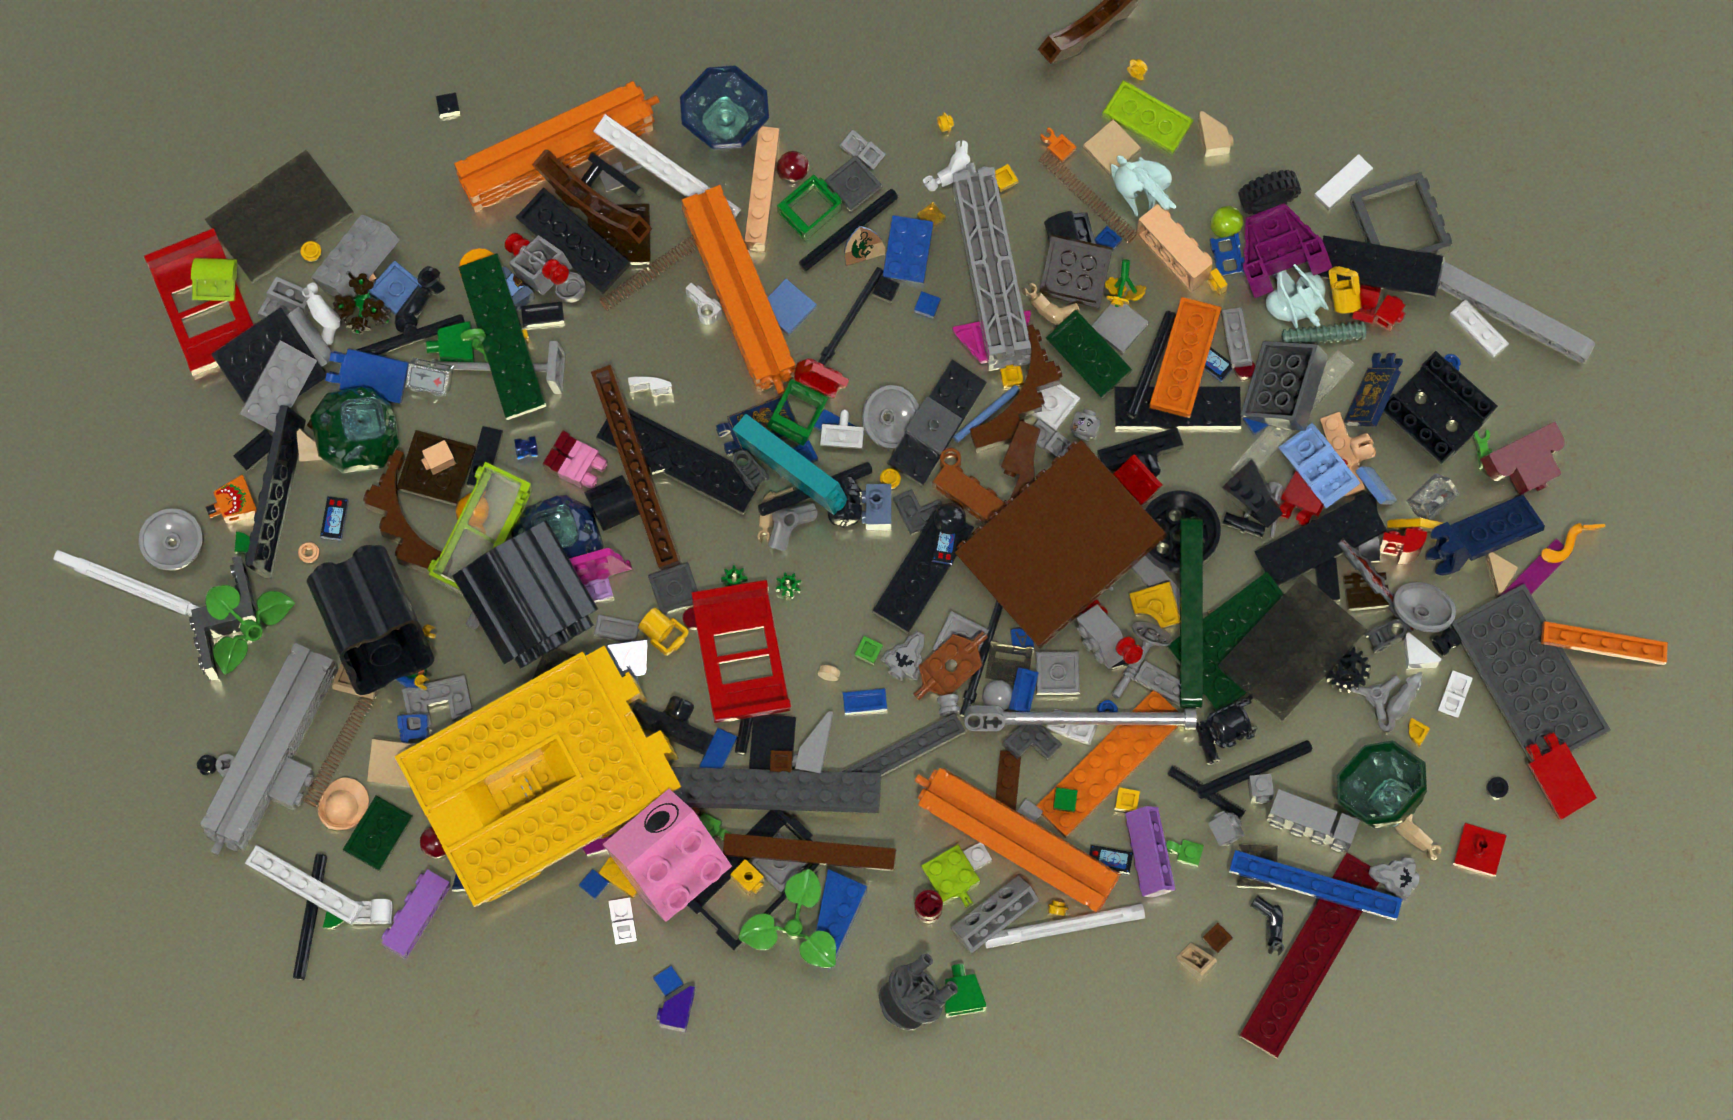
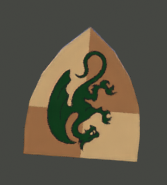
(863, 245)

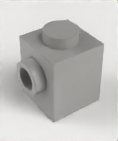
(1260, 788)
(1226, 828)

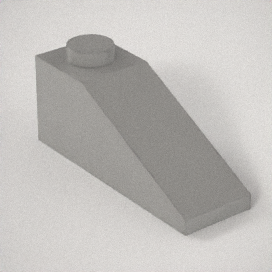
(813, 750)

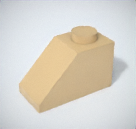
(1214, 136)

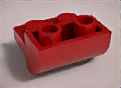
(819, 378)
(1138, 480)
(1406, 547)

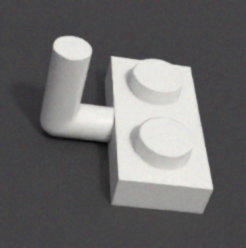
(842, 434)

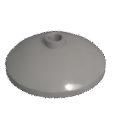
(898, 406)
(170, 526)
(1424, 607)

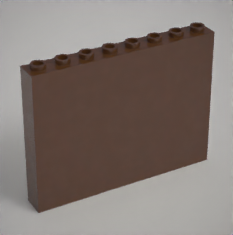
(1060, 543)

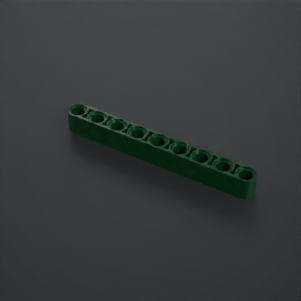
(1191, 612)

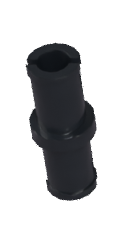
(1244, 525)
(1207, 743)

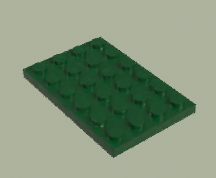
(1224, 631)

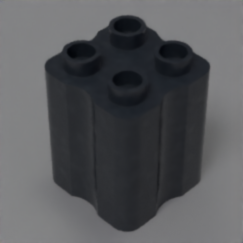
(527, 596)
(370, 619)

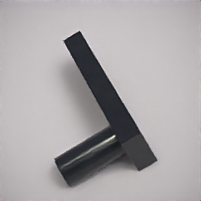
(599, 165)
(486, 451)

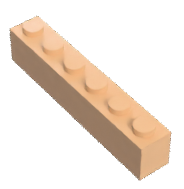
(762, 189)

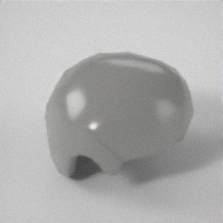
(572, 289)
(998, 694)

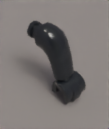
(410, 311)

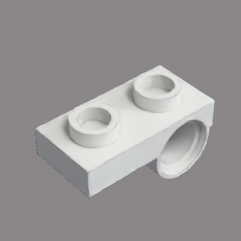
(699, 296)
(375, 912)

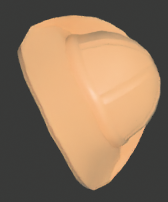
(343, 804)

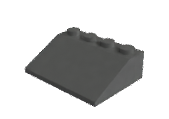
(1285, 384)

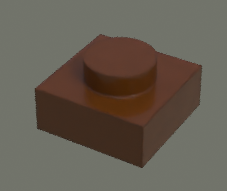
(781, 761)
(1217, 938)

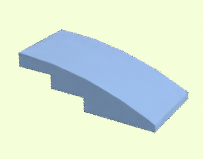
(1319, 465)

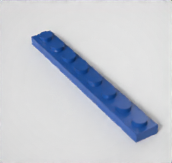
(1315, 885)

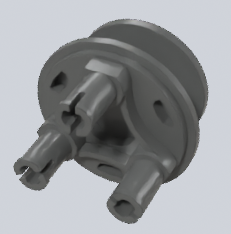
(913, 996)

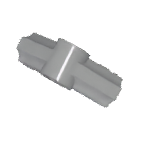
(783, 527)

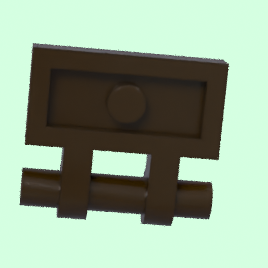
(1363, 597)

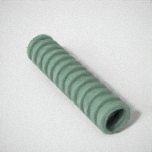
(1325, 334)

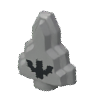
(905, 658)
(1397, 876)

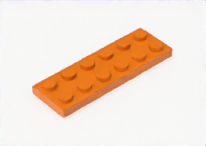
(1185, 357)

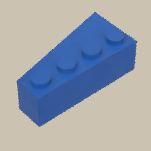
(840, 906)

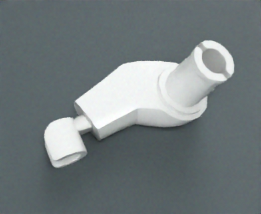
(957, 163)
(322, 313)

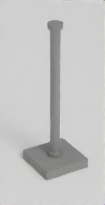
(554, 367)

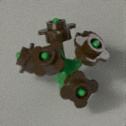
(367, 306)

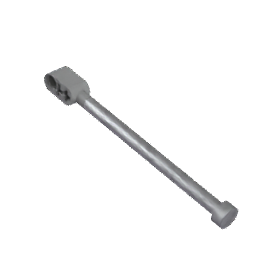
(1185, 718)

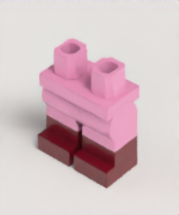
(574, 461)

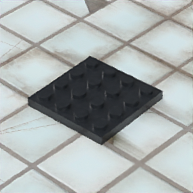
(249, 352)

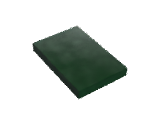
(377, 833)

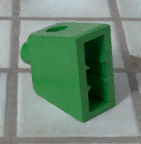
(450, 344)
(969, 995)

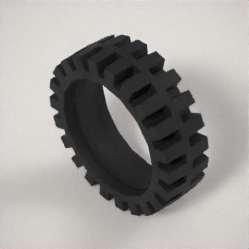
(1269, 191)

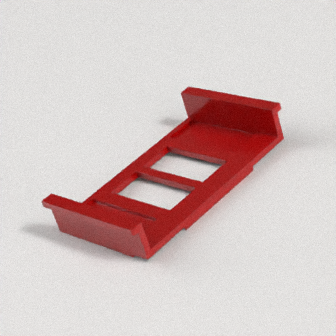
(172, 274)
(732, 611)

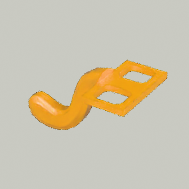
(1558, 556)

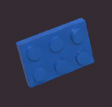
(908, 249)

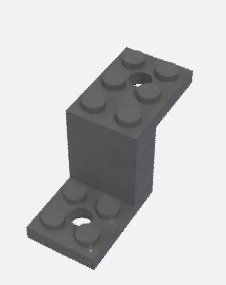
(209, 627)

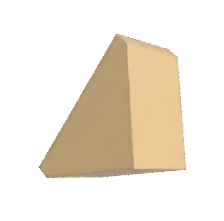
(306, 447)
(1500, 572)
(1196, 961)

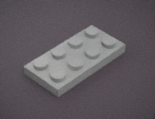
(278, 384)

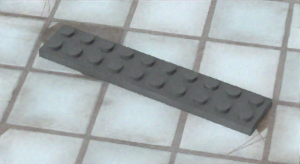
(779, 790)

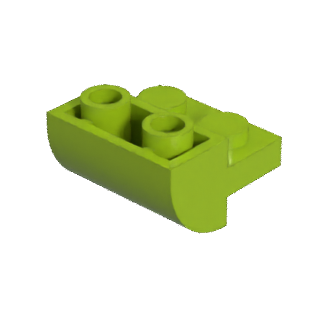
(213, 279)

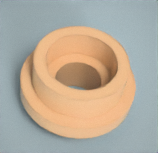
(304, 548)

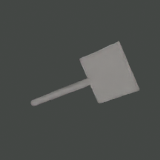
(611, 183)

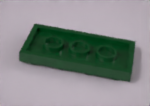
(1089, 354)

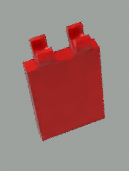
(1300, 496)
(1560, 777)

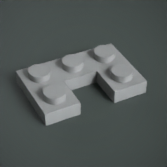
(449, 690)

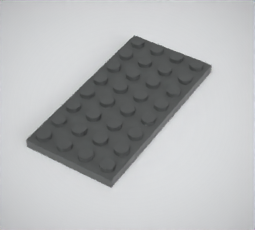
(1528, 679)

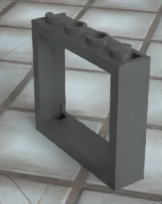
(1430, 203)

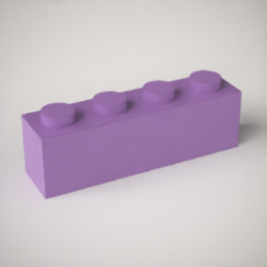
(1150, 851)
(416, 914)

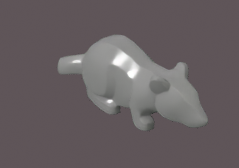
(1400, 703)

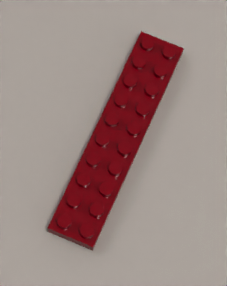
(1306, 964)

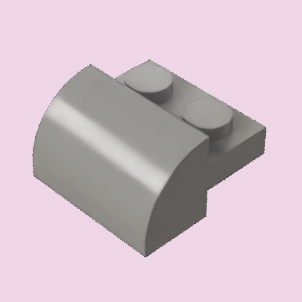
(283, 295)

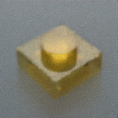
(932, 213)

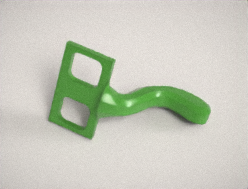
(478, 336)

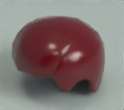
(792, 166)
(430, 844)

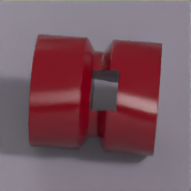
(928, 906)

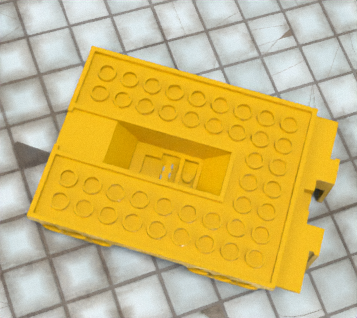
(538, 774)

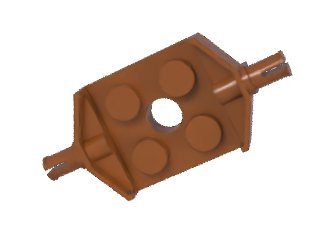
(934, 672)

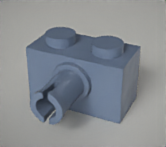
(877, 507)

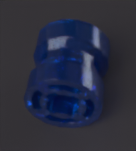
(526, 448)

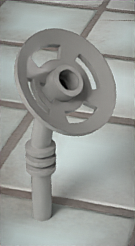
(1149, 640)

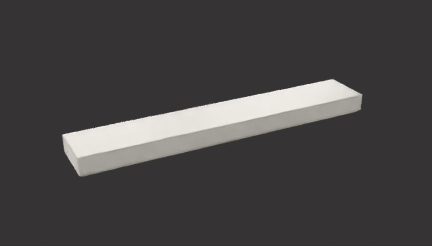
(304, 885)

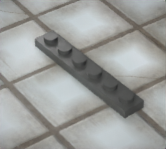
(911, 747)

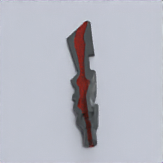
(1369, 574)

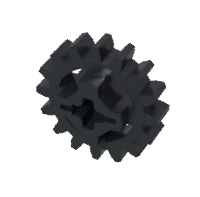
(1353, 677)

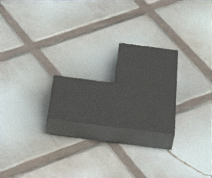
(911, 512)
(1034, 736)

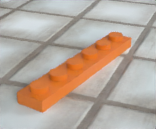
(1604, 643)

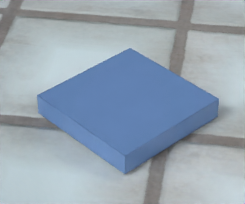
(394, 287)
(790, 306)
(1376, 485)

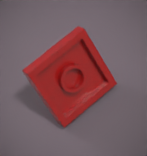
(1479, 850)

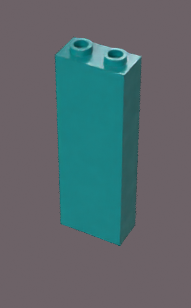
(790, 464)

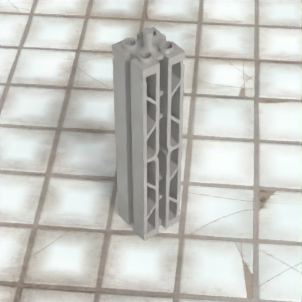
(991, 267)
(267, 746)

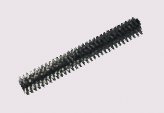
(1215, 798)

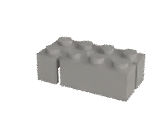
(358, 252)
(1312, 821)

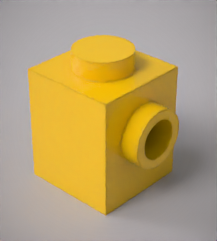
(748, 878)

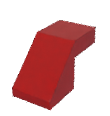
(1369, 298)

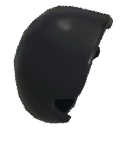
(949, 518)

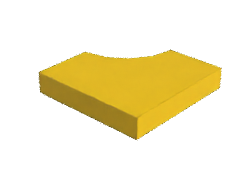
(1402, 524)
(1158, 603)

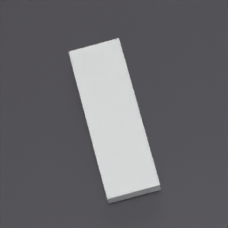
(1343, 182)
(1479, 328)

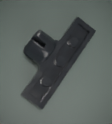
(1145, 448)
(674, 724)

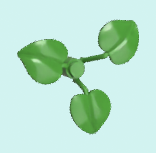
(222, 600)
(760, 929)

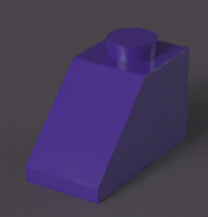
(677, 1010)

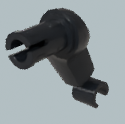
(1274, 923)

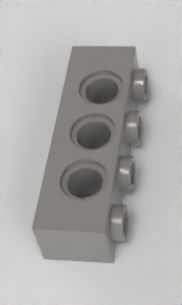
(995, 914)

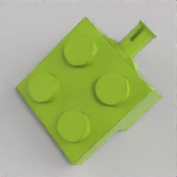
(951, 875)

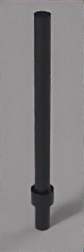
(828, 352)
(970, 695)

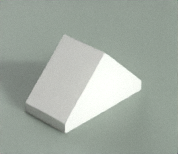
(1419, 655)

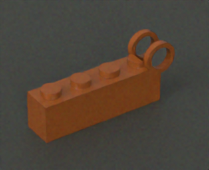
(965, 490)

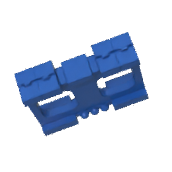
(1234, 254)
(407, 734)

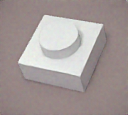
(977, 856)

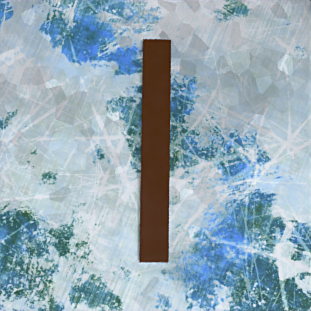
(809, 852)

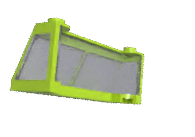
(483, 522)

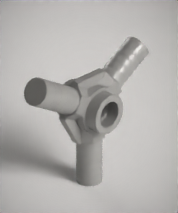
(1378, 695)

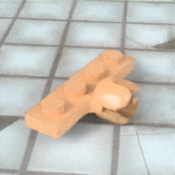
(1348, 448)

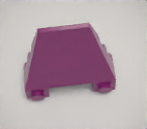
(1277, 242)

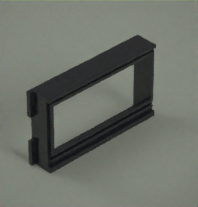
(766, 827)

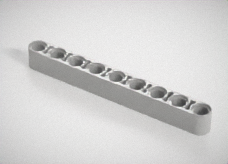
(1515, 313)

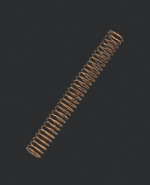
(1087, 195)
(636, 276)
(334, 749)

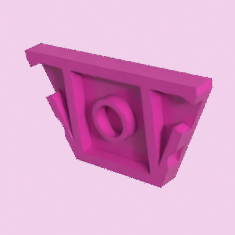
(972, 339)
(599, 565)

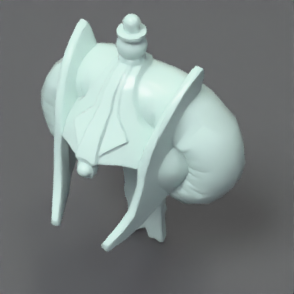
(1140, 176)
(1297, 301)

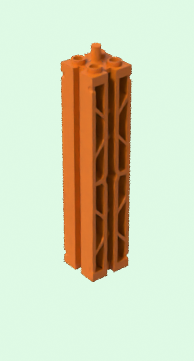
(508, 166)
(739, 289)
(1017, 838)

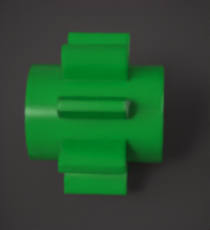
(734, 572)
(784, 589)

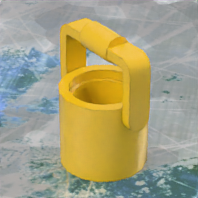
(1345, 292)
(658, 627)

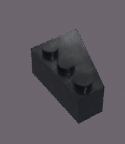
(1253, 495)

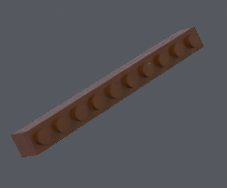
(636, 467)

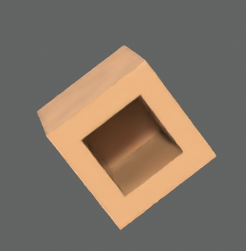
(437, 458)

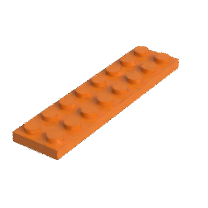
(1108, 765)

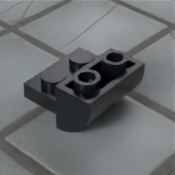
(1070, 225)
(612, 503)

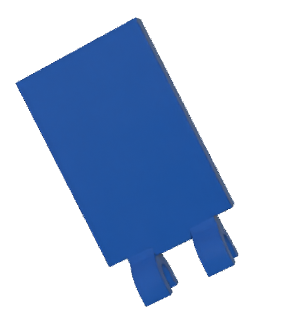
(372, 371)

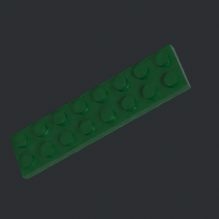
(504, 340)

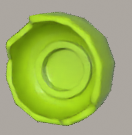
(1226, 221)

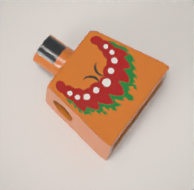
(233, 501)

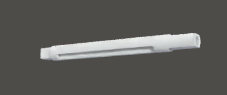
(125, 583)
(1066, 925)

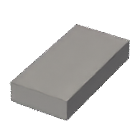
(616, 629)

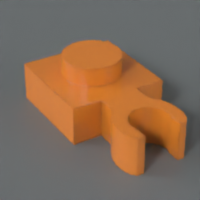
(1060, 146)

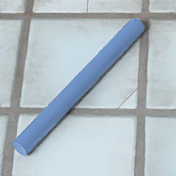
(986, 413)

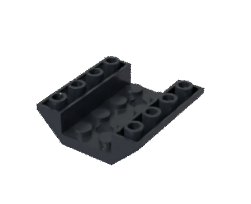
(1448, 400)

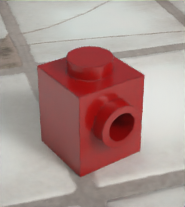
(1390, 312)

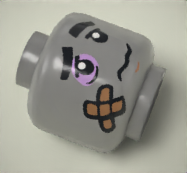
(1085, 425)

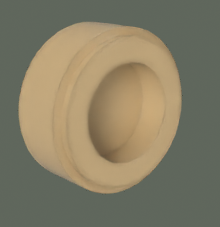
(828, 672)

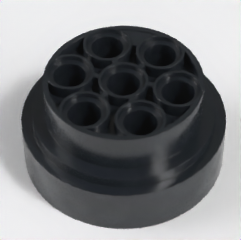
(1185, 505)

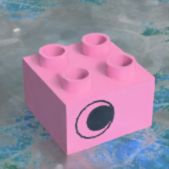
(667, 855)

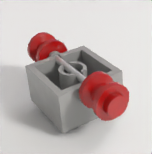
(537, 262)
(1105, 637)

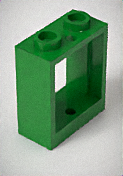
(801, 228)
(788, 428)

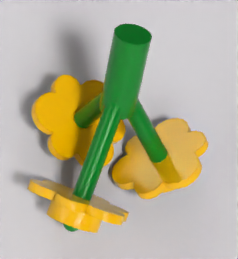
(1117, 287)

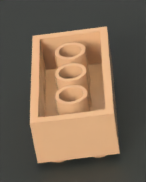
(1174, 247)

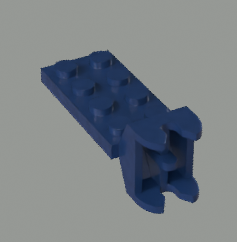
(1483, 534)

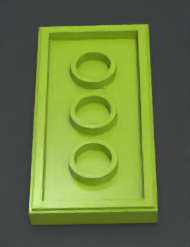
(1148, 117)

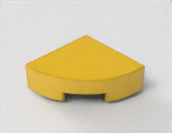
(1417, 731)

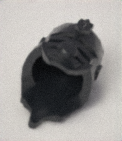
(852, 511)
(1231, 724)

